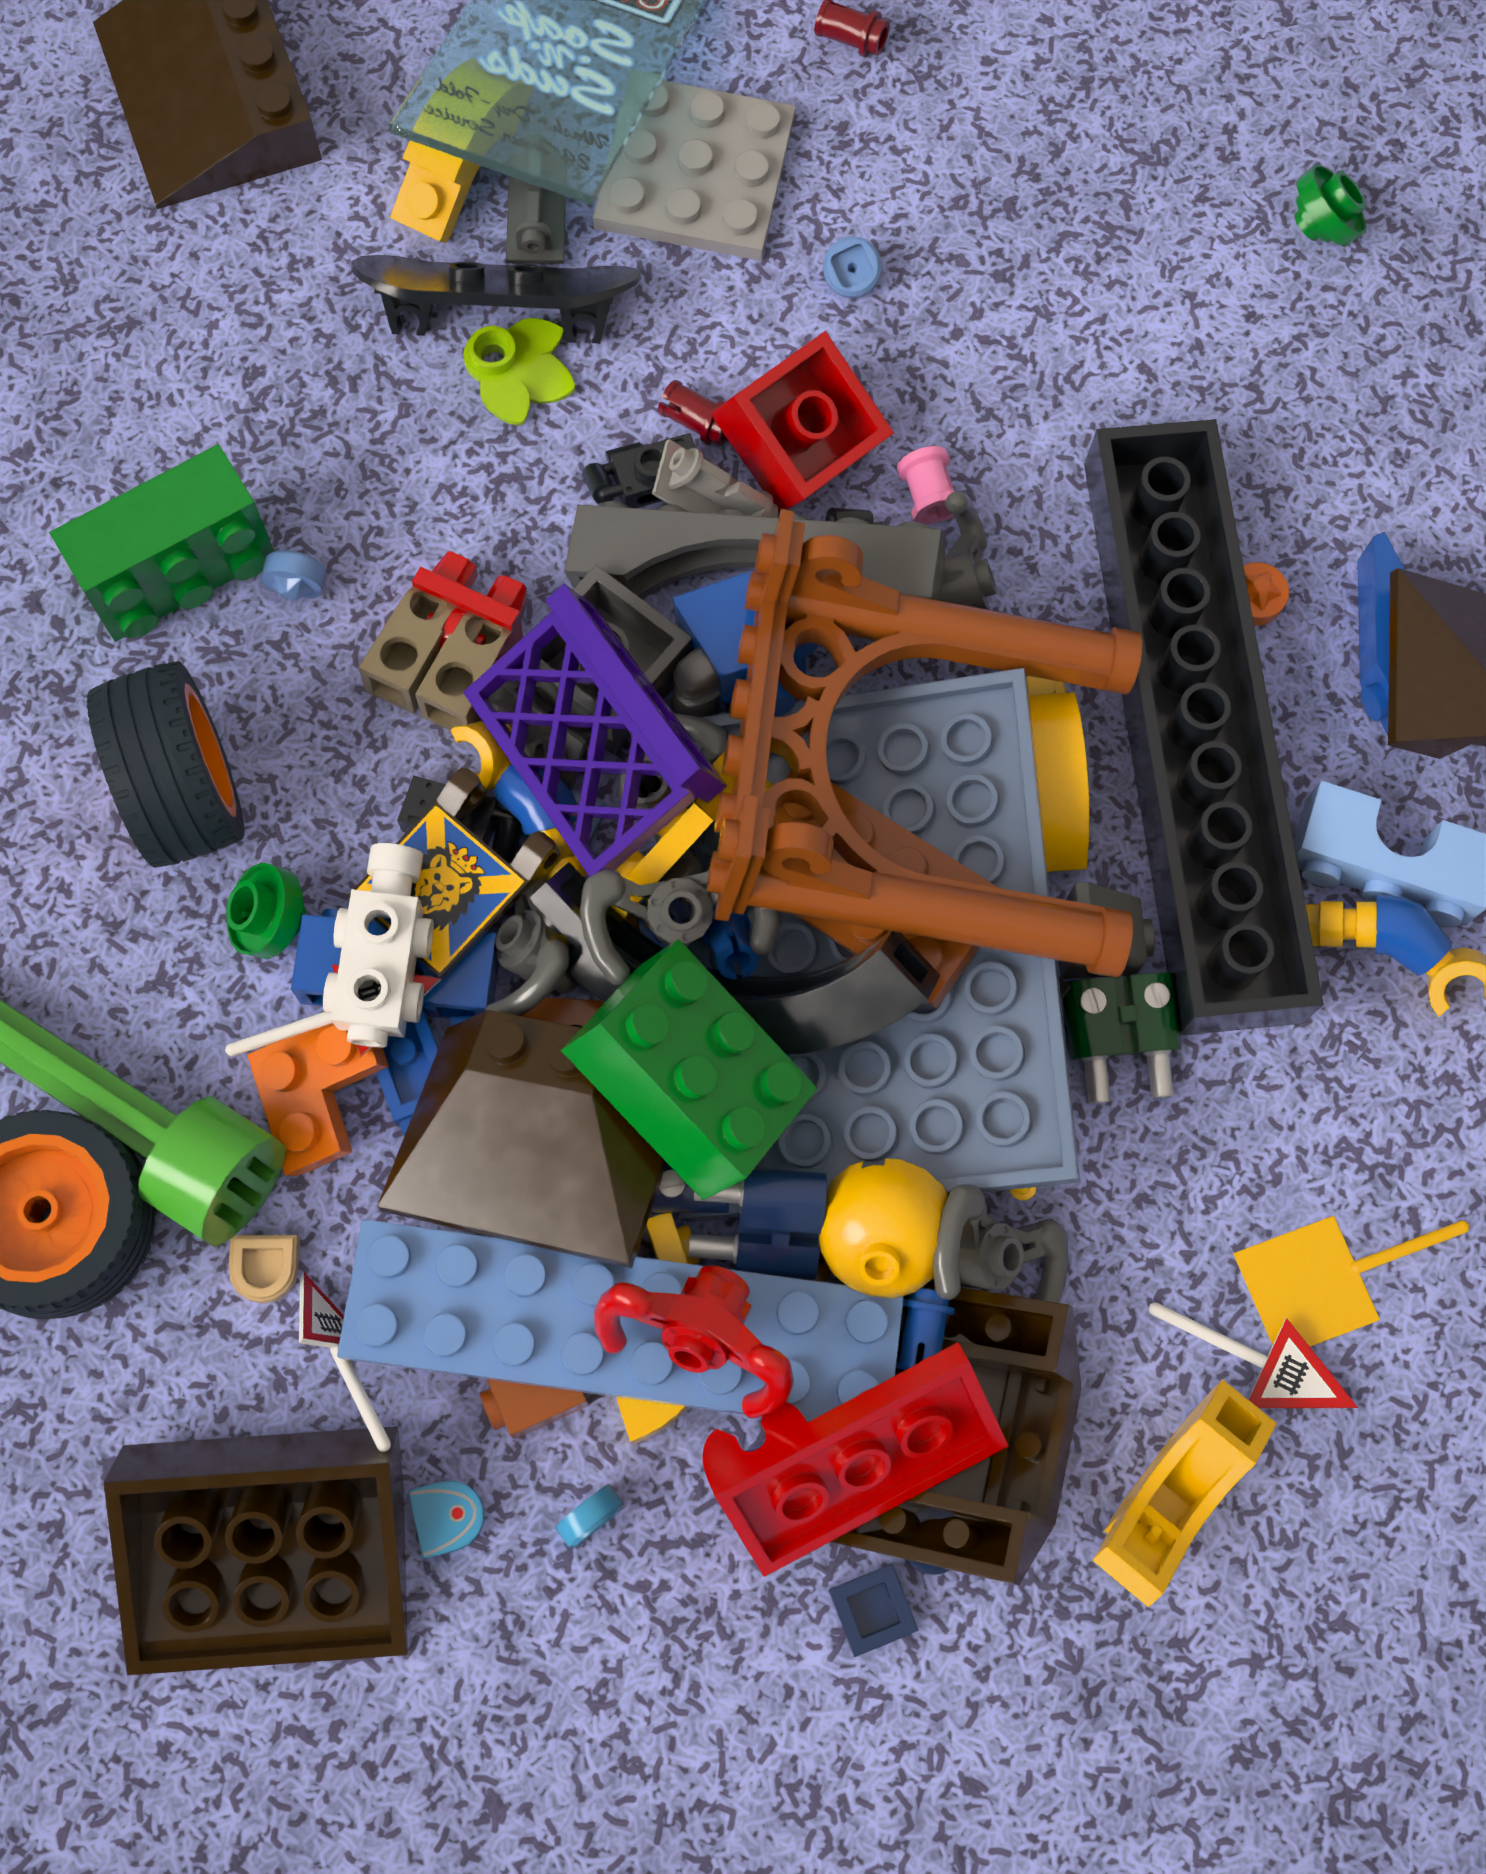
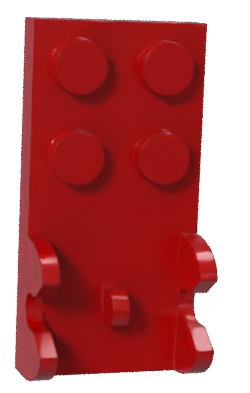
(853, 1460)

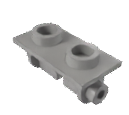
(701, 487)

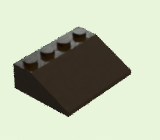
(206, 93)
(258, 1550)

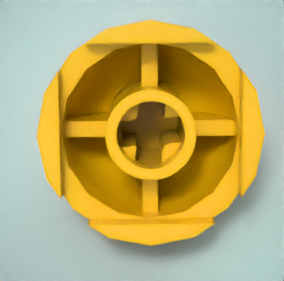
(882, 1227)

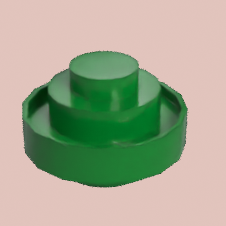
(1330, 206)
(264, 911)

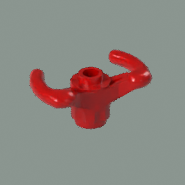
(701, 1331)

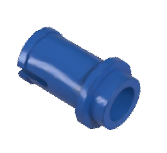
(731, 944)
(923, 1324)

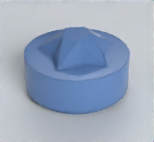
(852, 267)
(293, 574)

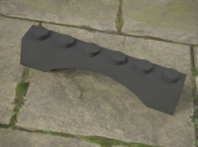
(669, 544)

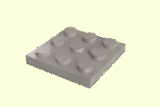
(699, 171)

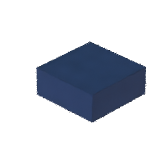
(873, 1610)

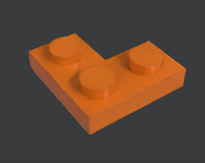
(298, 1097)

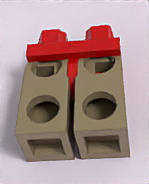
(443, 641)

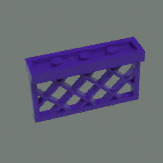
(639, 709)

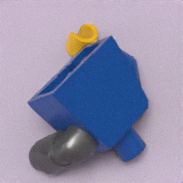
(715, 623)

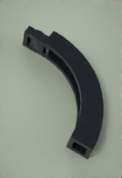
(796, 1011)

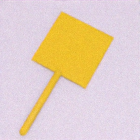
(1316, 1281)

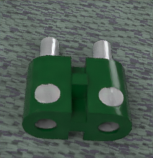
(1120, 1019)

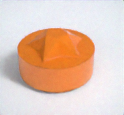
(1266, 591)

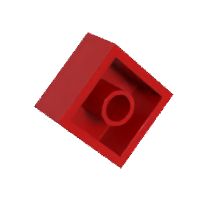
(802, 422)

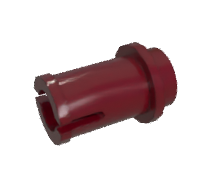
(852, 27)
(692, 412)

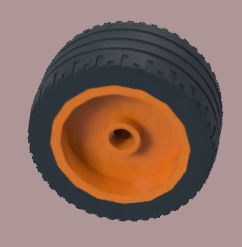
(165, 764)
(96, 1219)

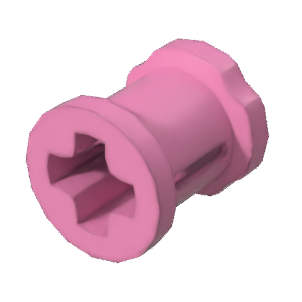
(928, 483)

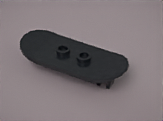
(418, 284)

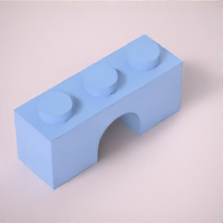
(1341, 845)

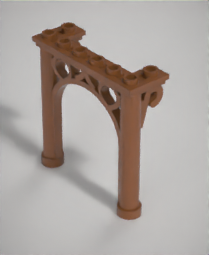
(791, 864)

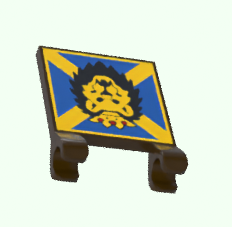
(461, 877)

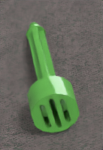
(200, 1166)

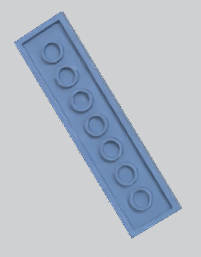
(529, 1320)

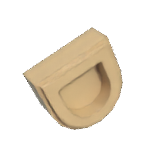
(264, 1266)

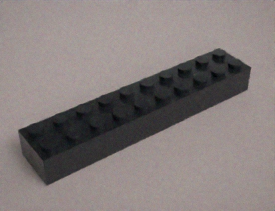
(1201, 731)

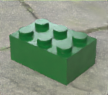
(165, 544)
(690, 1070)

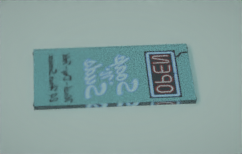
(545, 86)

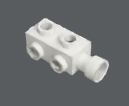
(383, 957)

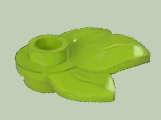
(524, 374)

